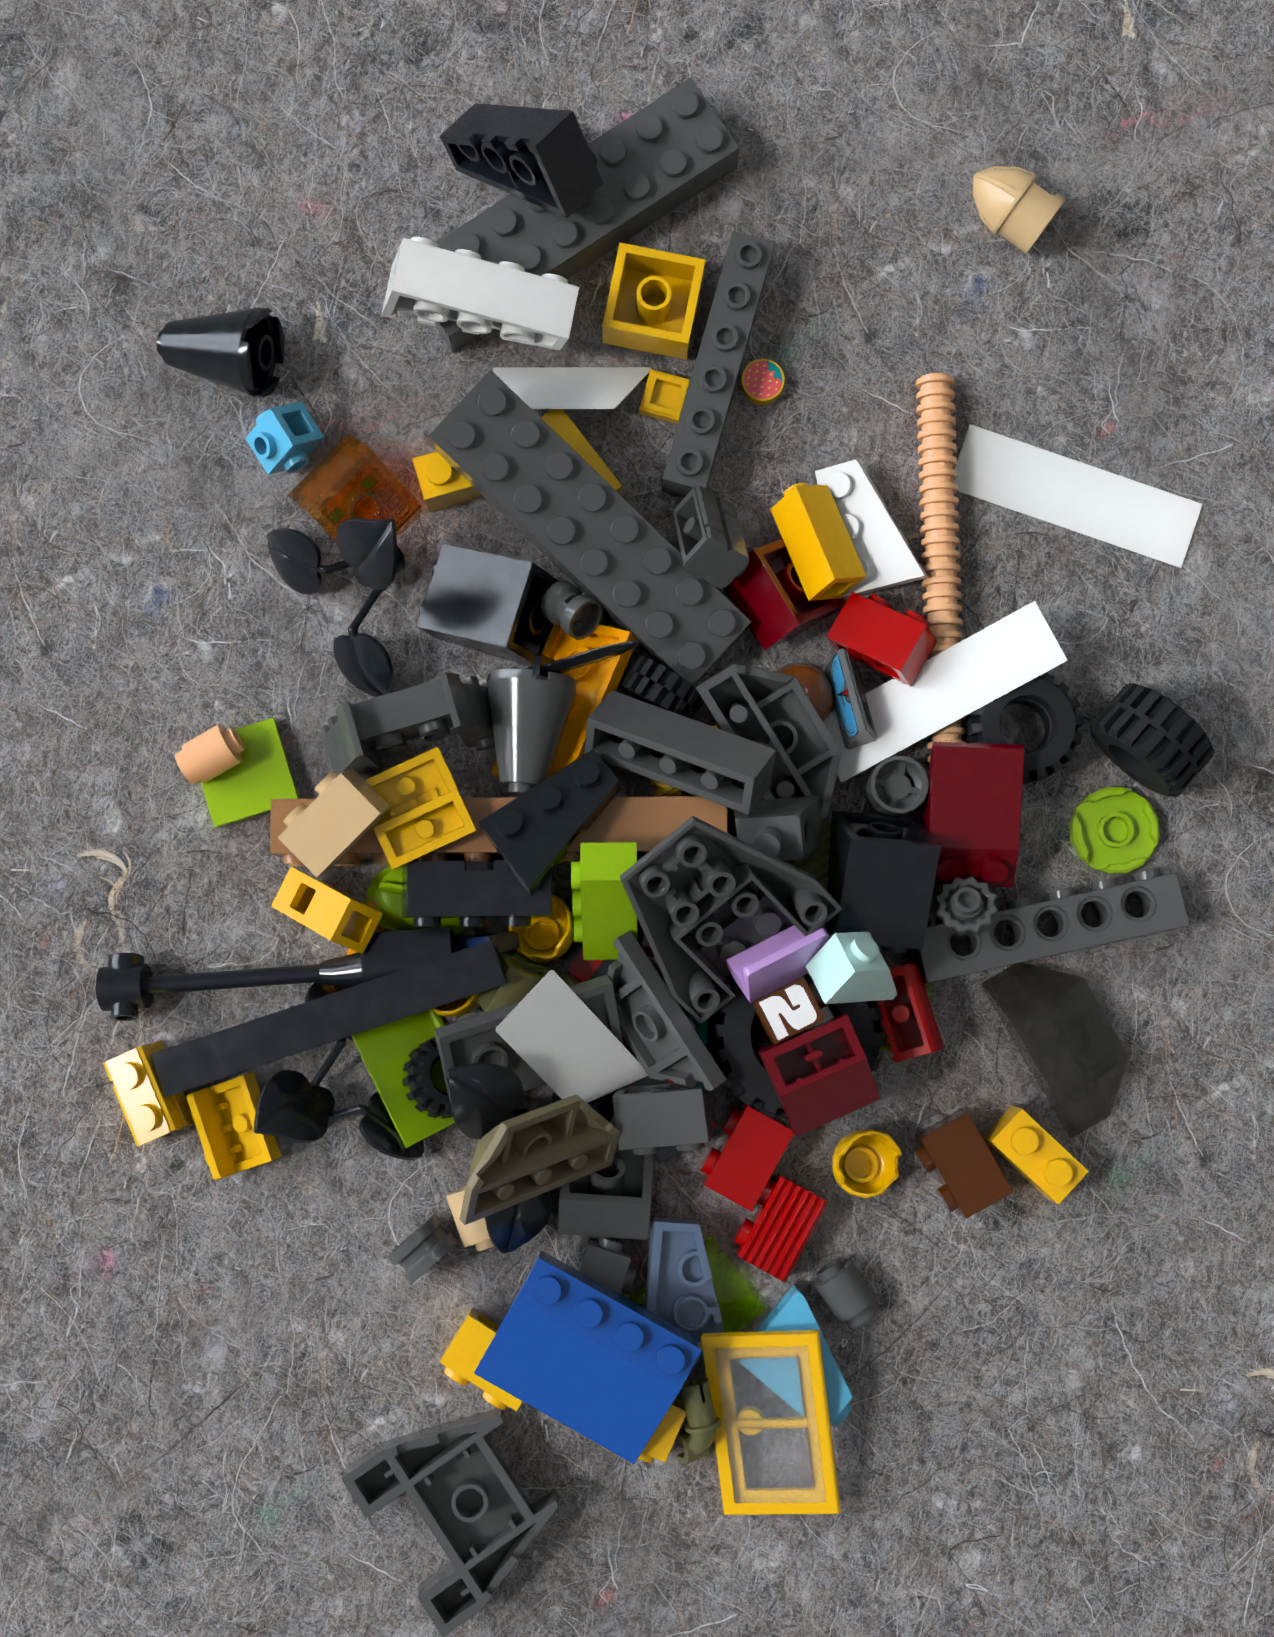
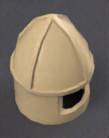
(1014, 204)

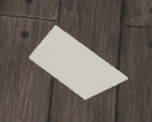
(572, 385)
(568, 1043)

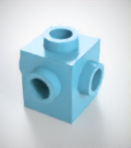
(284, 438)

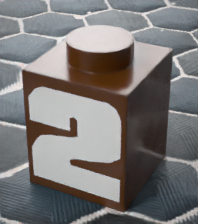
(789, 1009)

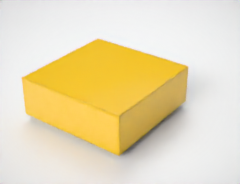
(664, 396)

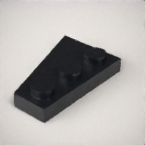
(546, 819)

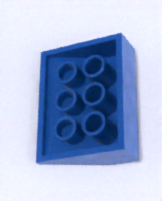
(589, 1357)

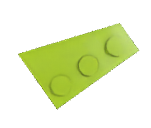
(599, 898)

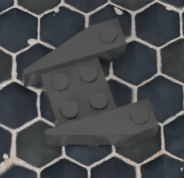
(406, 715)
(466, 1503)

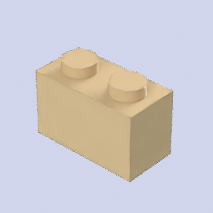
(333, 821)

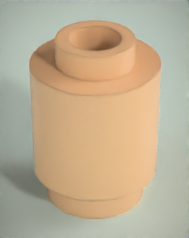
(210, 754)

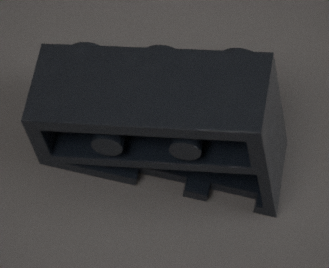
(470, 893)

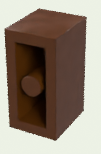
(962, 1164)

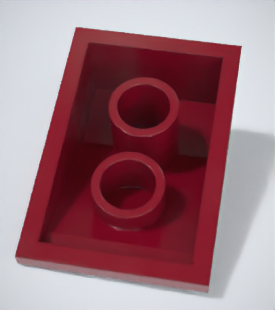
(975, 810)

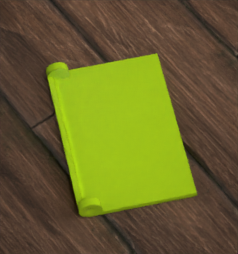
(385, 1054)

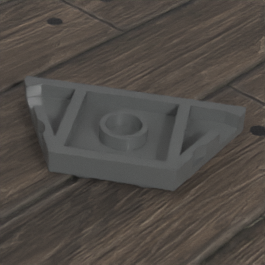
(654, 1022)

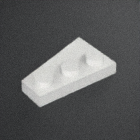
(871, 529)

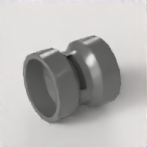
(567, 607)

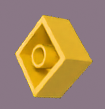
(653, 301)

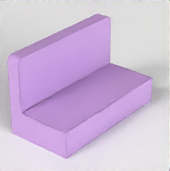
(775, 961)

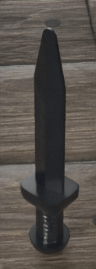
(543, 664)

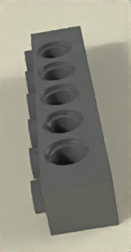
(718, 364)
(1161, 911)

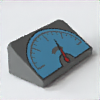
(850, 700)

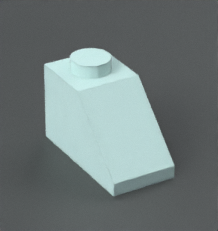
(851, 970)

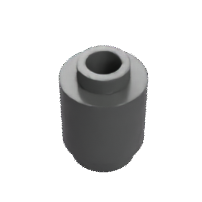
(846, 1293)

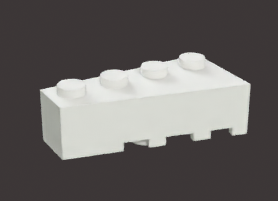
(479, 294)

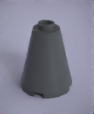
(527, 723)

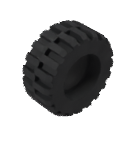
(740, 1063)

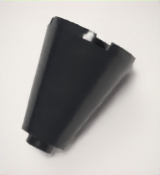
(227, 349)

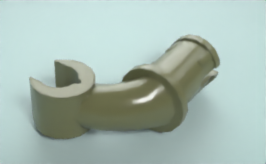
(701, 1423)

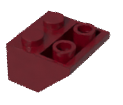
(820, 1074)

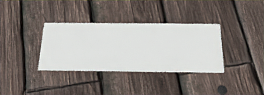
(1076, 496)
(953, 686)

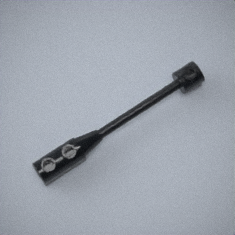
(130, 985)

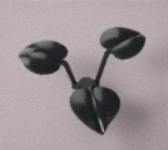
(375, 558)
(480, 1101)
(303, 1109)

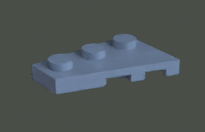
(680, 1278)

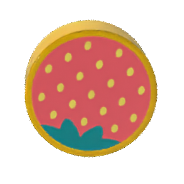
(762, 381)

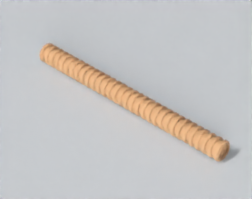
(939, 521)

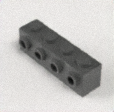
(680, 752)

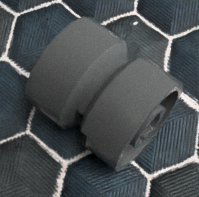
(896, 786)

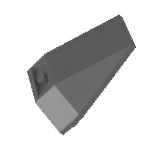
(712, 898)

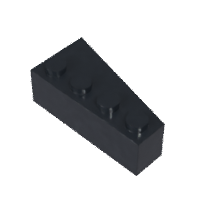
(526, 154)

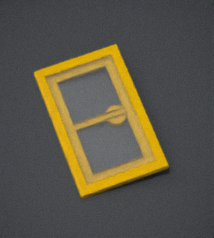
(774, 1422)

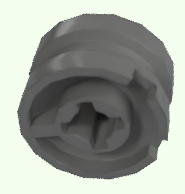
(423, 1248)

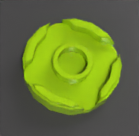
(1114, 830)

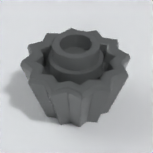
(966, 906)

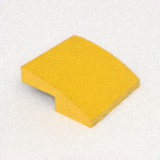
(424, 808)

